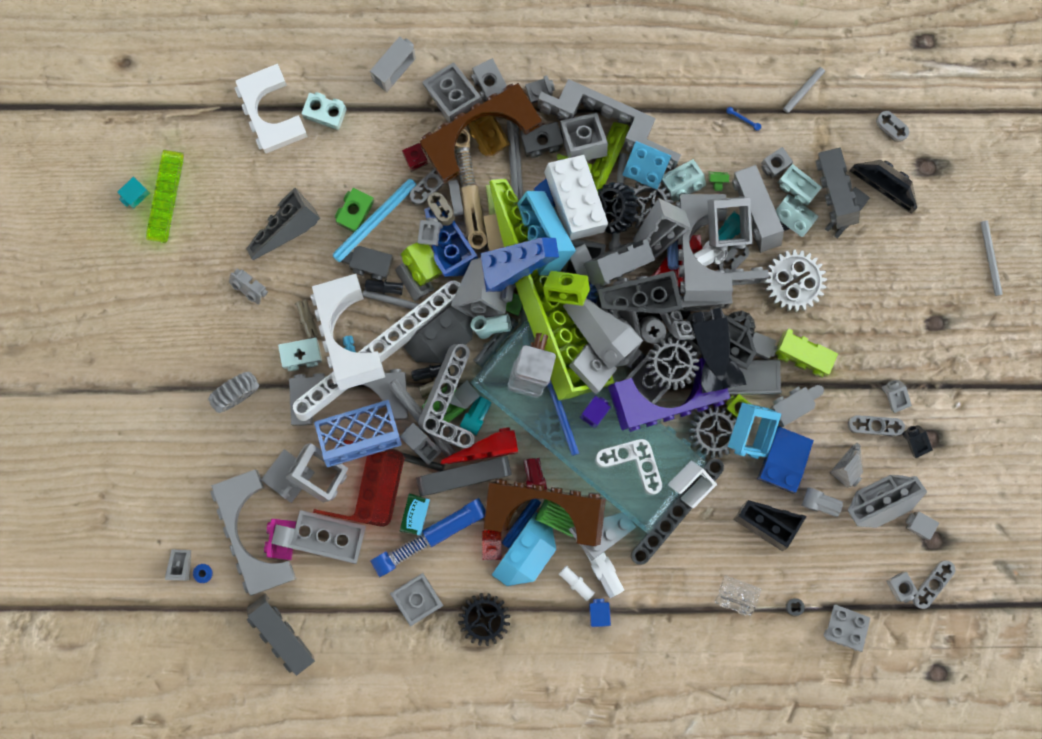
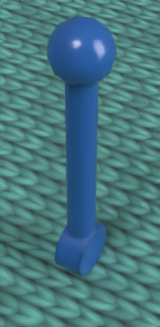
(757, 126)

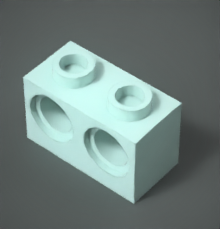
(322, 115)

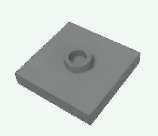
(591, 369)
(416, 599)

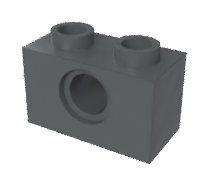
(548, 131)

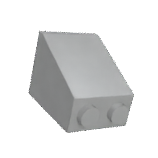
(472, 295)

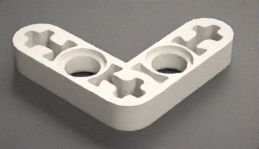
(633, 454)

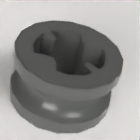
(795, 613)

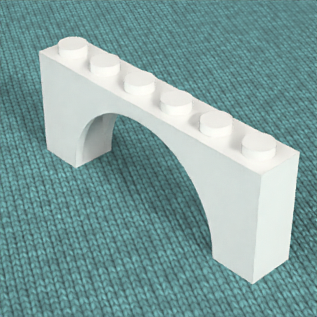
(349, 367)

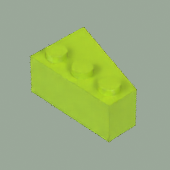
(805, 354)

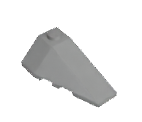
(605, 333)
(849, 467)

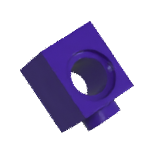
(595, 411)

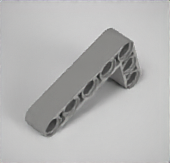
(444, 399)

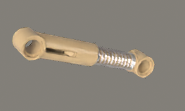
(470, 194)

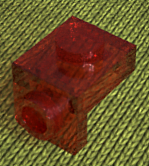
(491, 545)

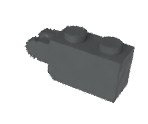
(370, 262)

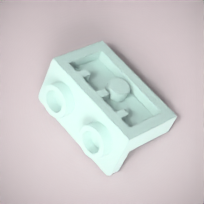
(684, 180)
(795, 215)

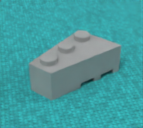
(663, 226)

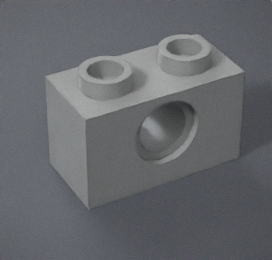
(486, 71)

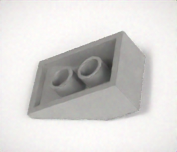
(452, 92)

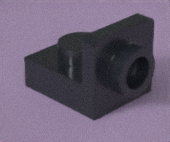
(917, 440)

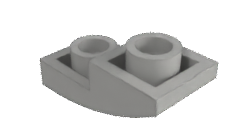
(677, 326)

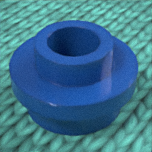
(209, 573)

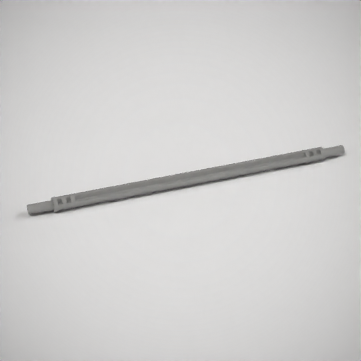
(515, 170)

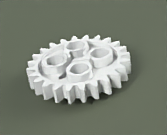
(804, 295)

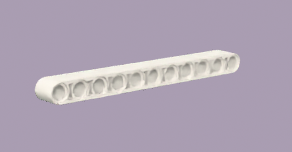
(382, 341)

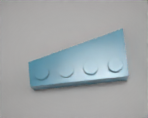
(543, 221)

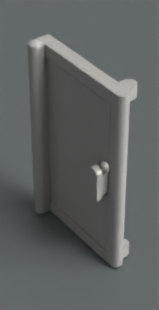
(761, 378)

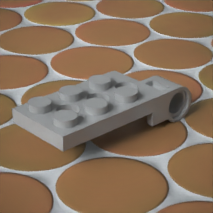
(292, 539)

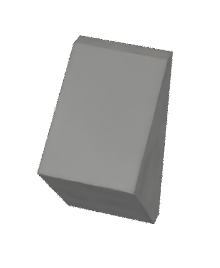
(179, 565)

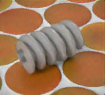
(659, 330)

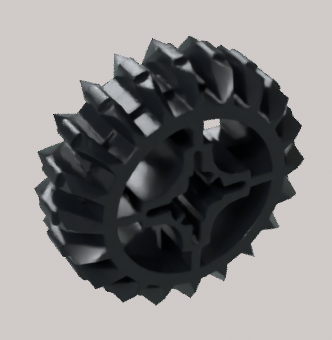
(620, 208)
(469, 626)

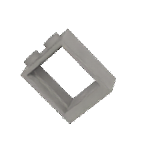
(393, 63)
(744, 205)
(299, 465)

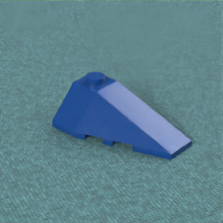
(453, 249)

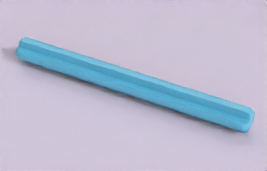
(373, 220)

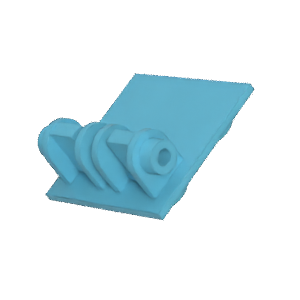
(646, 165)

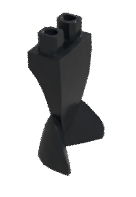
(714, 345)

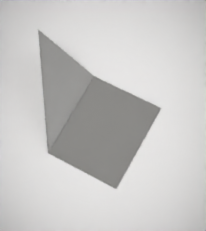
(464, 396)

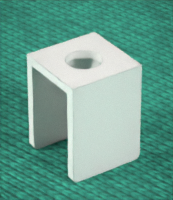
(686, 478)

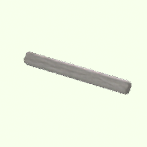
(416, 411)

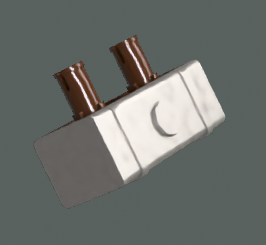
(532, 368)

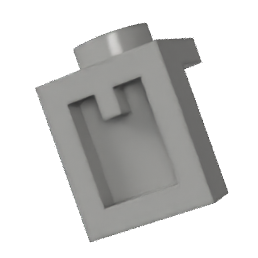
(535, 88)
(429, 231)
(897, 395)

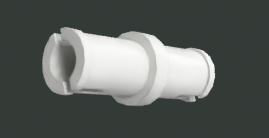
(576, 583)

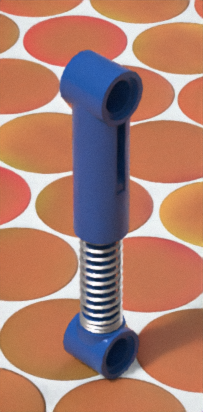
(431, 536)

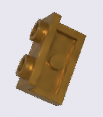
(488, 135)

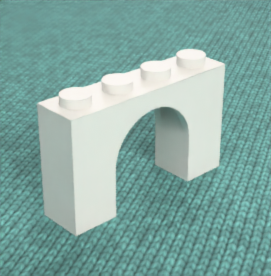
(252, 90)

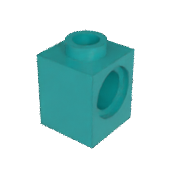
(132, 193)

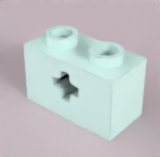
(309, 347)

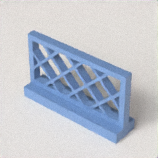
(358, 448)

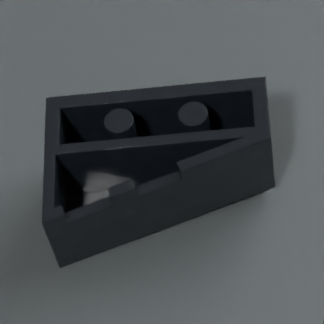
(769, 523)

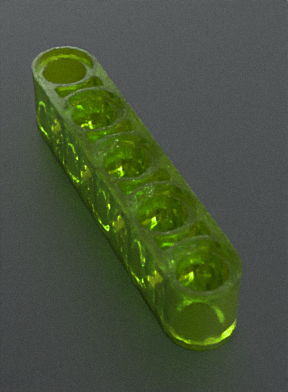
(164, 196)

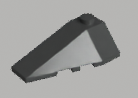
(290, 221)

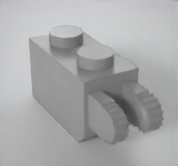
(797, 404)

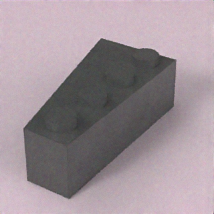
(838, 188)
(279, 635)

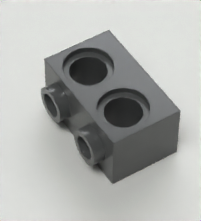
(420, 443)

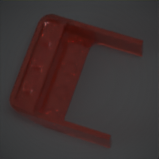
(377, 488)

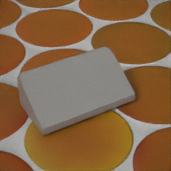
(411, 285)

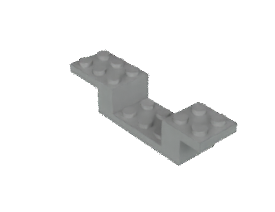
(575, 94)
(739, 277)

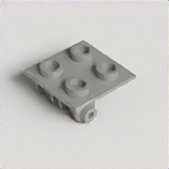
(278, 471)
(847, 628)

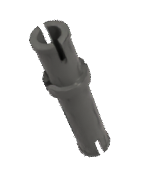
(491, 347)

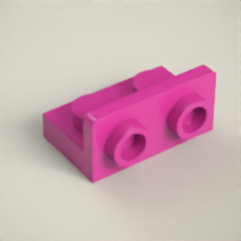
(277, 551)

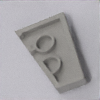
(613, 530)

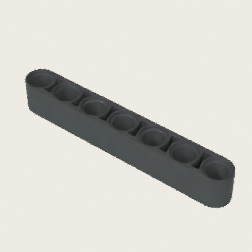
(671, 519)

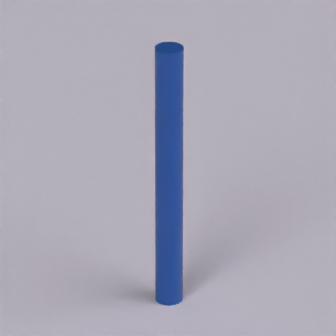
(564, 421)

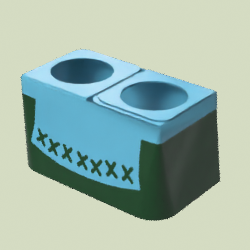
(414, 514)

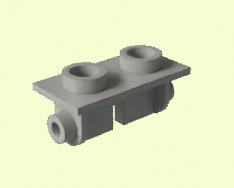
(240, 281)

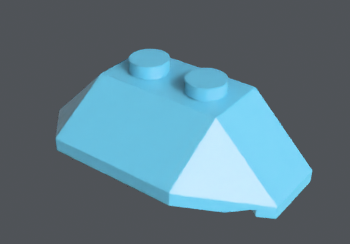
(527, 554)

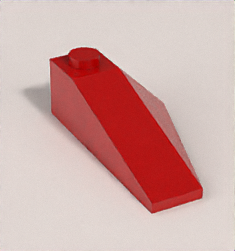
(495, 445)

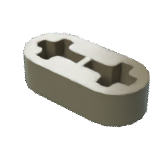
(444, 206)

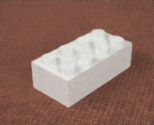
(576, 197)

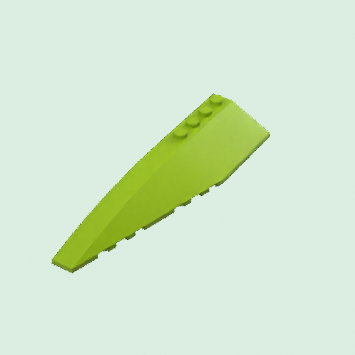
(543, 316)

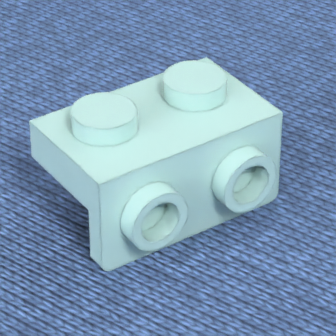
(799, 185)

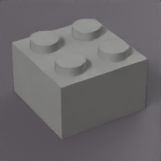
(584, 137)

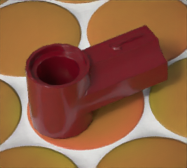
(534, 472)

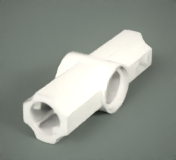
(606, 574)

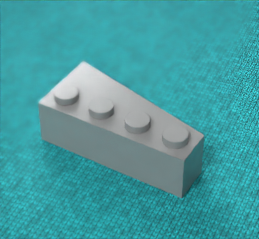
(764, 219)

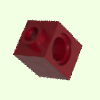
(415, 157)

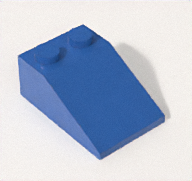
(786, 460)

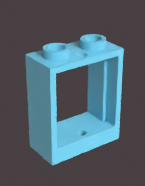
(764, 434)

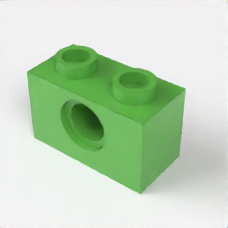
(354, 221)

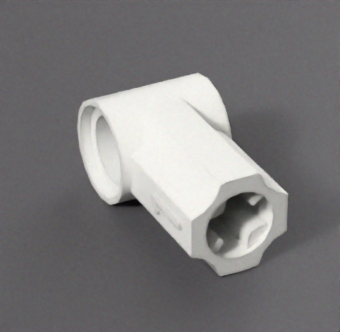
(710, 254)

